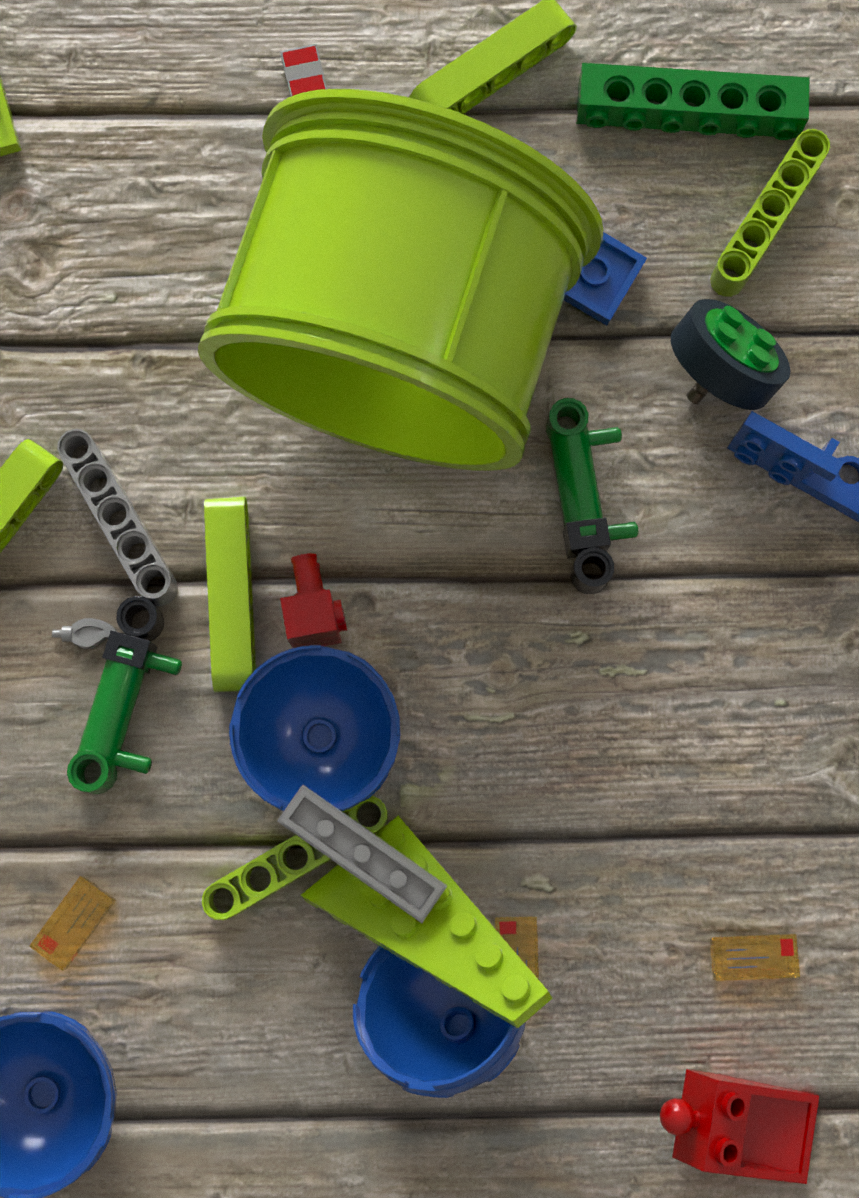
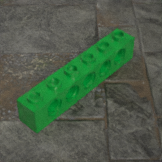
(709, 90)

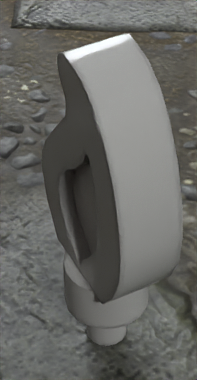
(85, 633)

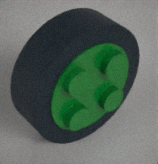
(729, 356)

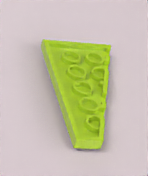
(450, 944)

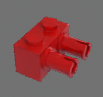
(311, 614)

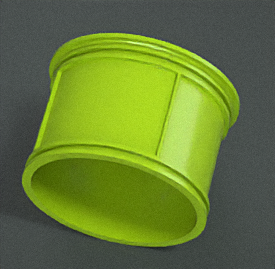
(400, 277)

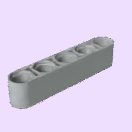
(108, 501)

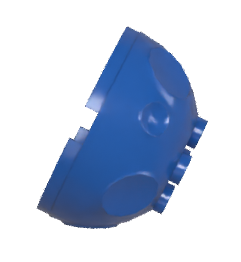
(317, 723)
(428, 1033)
(52, 1103)

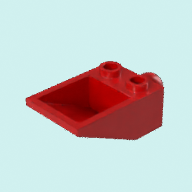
(742, 1127)

